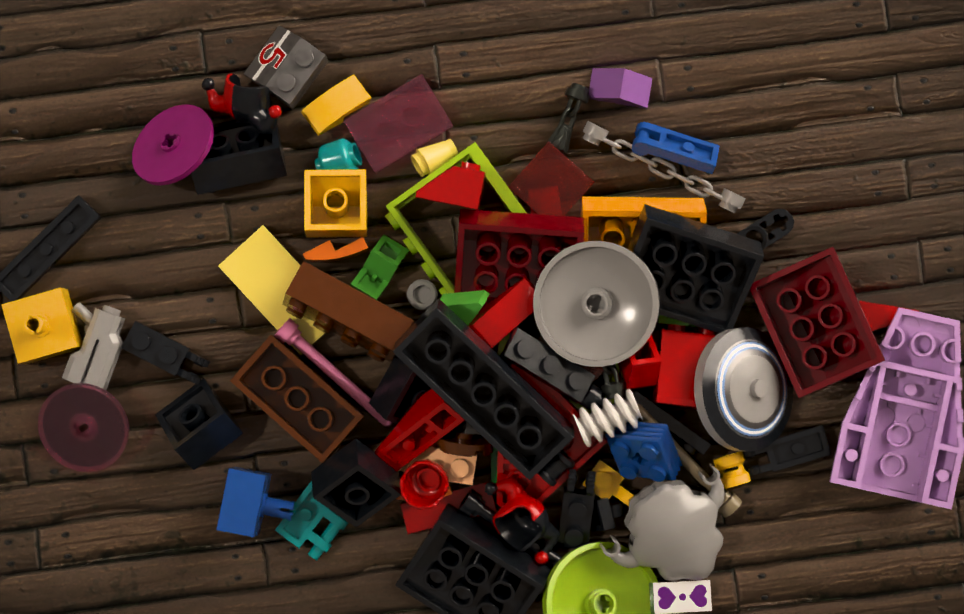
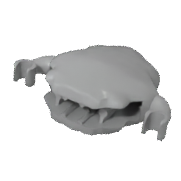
(673, 529)

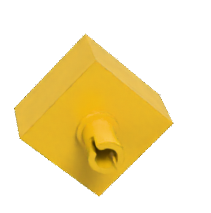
(42, 326)

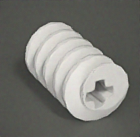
(608, 417)

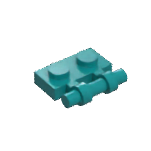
(305, 518)

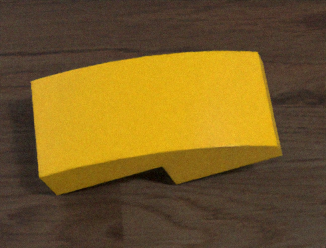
(335, 104)

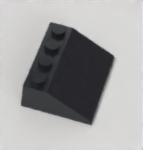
(697, 267)
(471, 570)

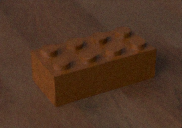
(345, 311)
(297, 398)

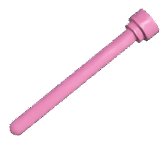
(291, 335)

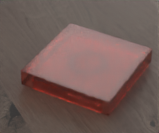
(551, 183)

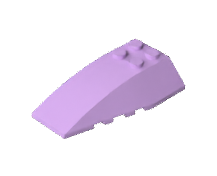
(907, 415)

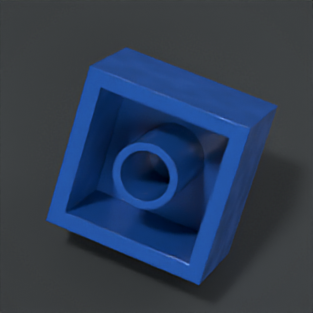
(247, 502)

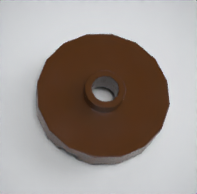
(463, 444)

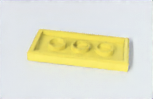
(263, 275)

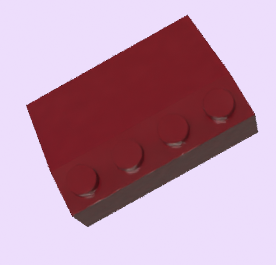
(507, 246)
(816, 323)

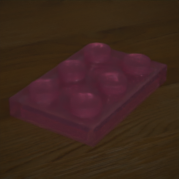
(398, 123)

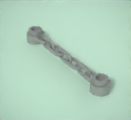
(729, 199)

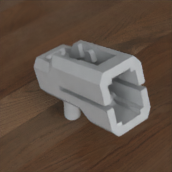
(99, 349)

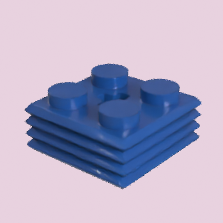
(645, 452)

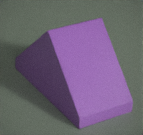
(620, 87)

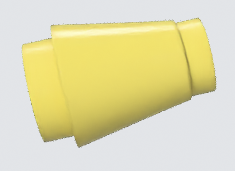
(433, 156)

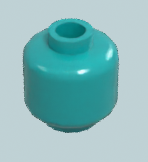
(338, 156)

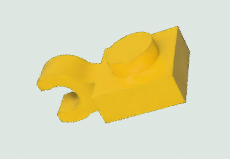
(608, 483)

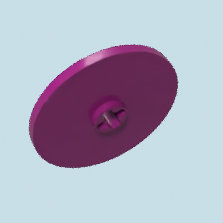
(173, 144)

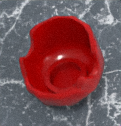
(424, 484)

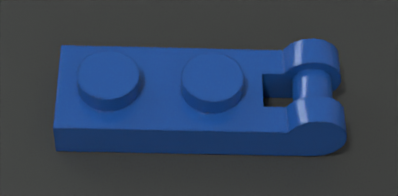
(675, 147)

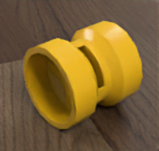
(735, 476)

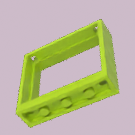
(413, 242)

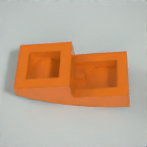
(327, 253)

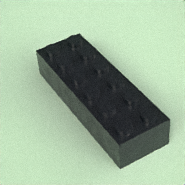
(484, 389)

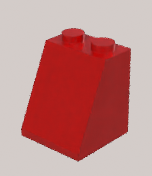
(679, 361)

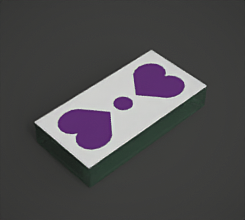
(680, 597)

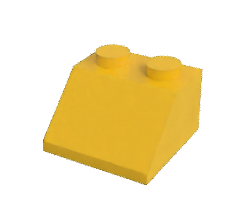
(335, 203)

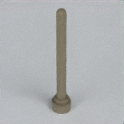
(731, 500)

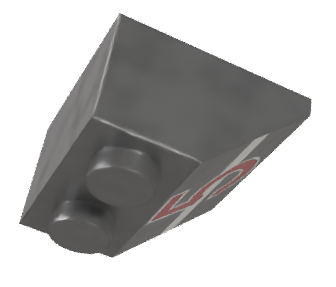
(286, 66)

